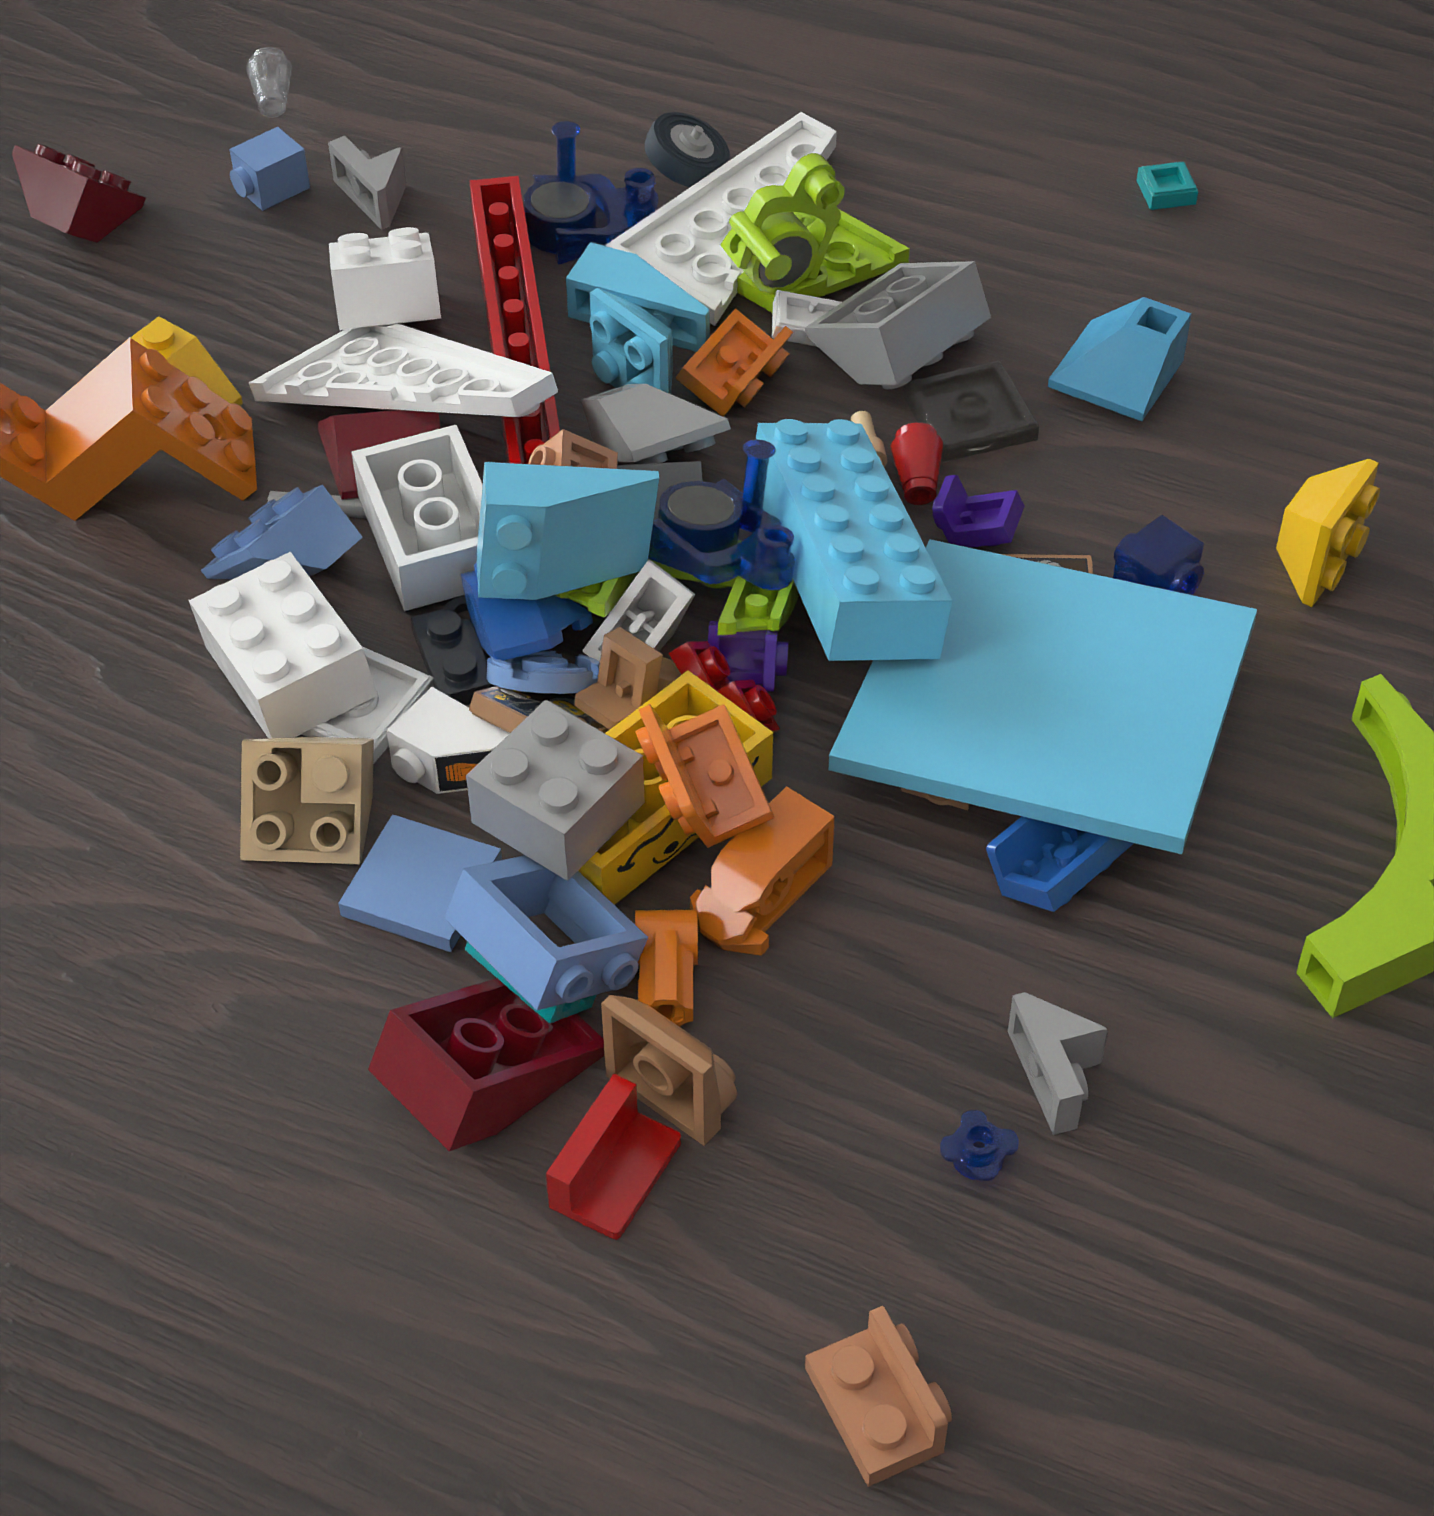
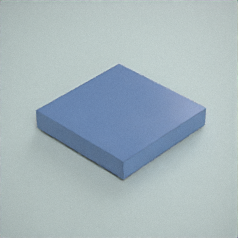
(411, 881)

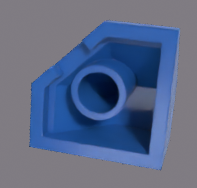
(520, 625)

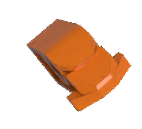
(764, 874)

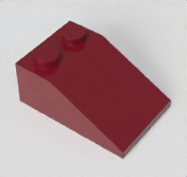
(478, 1060)

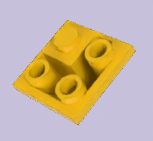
(1326, 527)

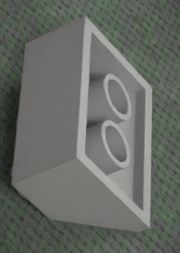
(902, 321)

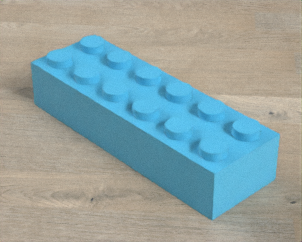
(853, 544)

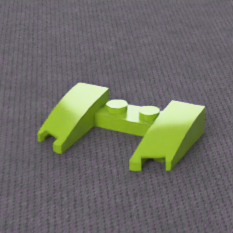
(745, 610)

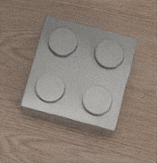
(556, 789)

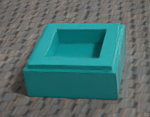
(1167, 185)

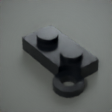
(452, 651)

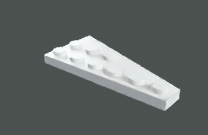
(687, 232)
(406, 371)

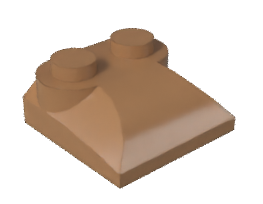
(670, 1066)

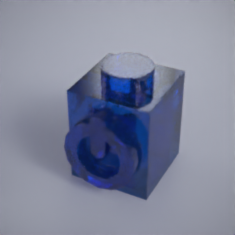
(1160, 557)

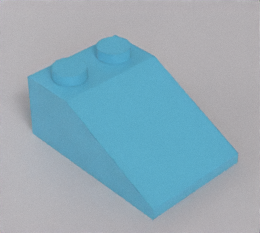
(561, 527)

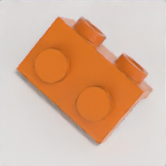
(731, 361)

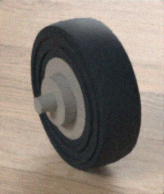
(685, 148)

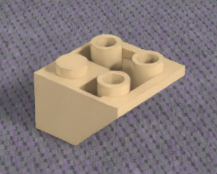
(306, 799)

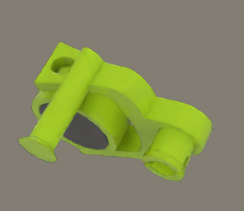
(771, 239)

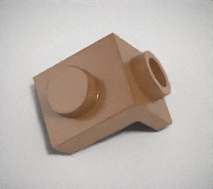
(625, 679)

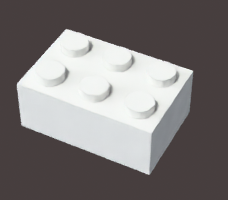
(422, 512)
(283, 648)

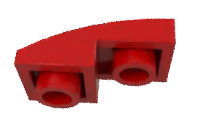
(712, 668)

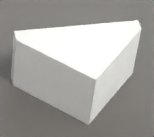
(647, 610)

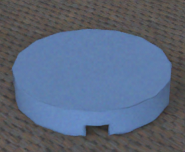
(543, 673)

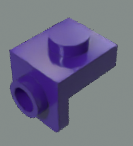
(976, 519)
(752, 655)

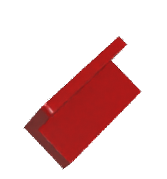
(610, 1161)

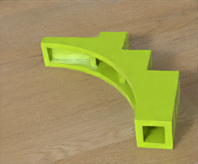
(1391, 929)

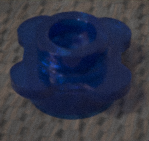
(977, 1162)

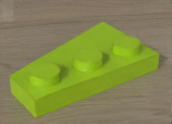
(851, 257)

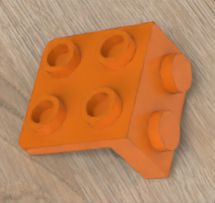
(707, 774)

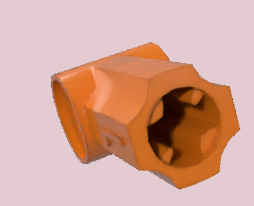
(668, 962)

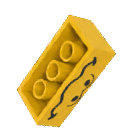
(651, 834)

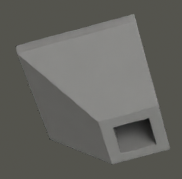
(648, 423)

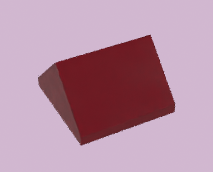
(362, 430)

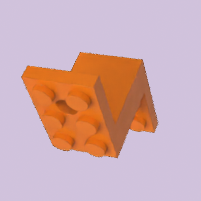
(116, 424)

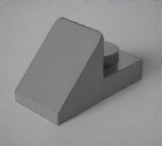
(370, 182)
(1053, 1052)

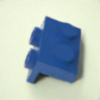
(1049, 861)

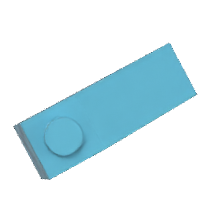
(642, 284)

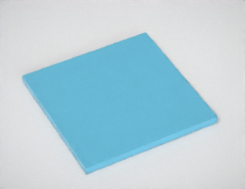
(1056, 699)

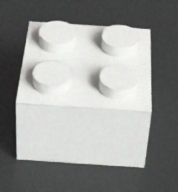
(384, 279)

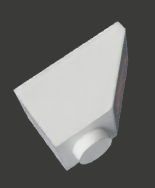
(440, 742)

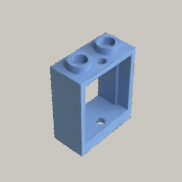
(493, 914)

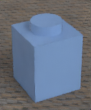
(269, 168)

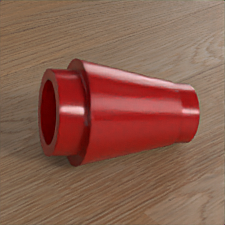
(917, 460)

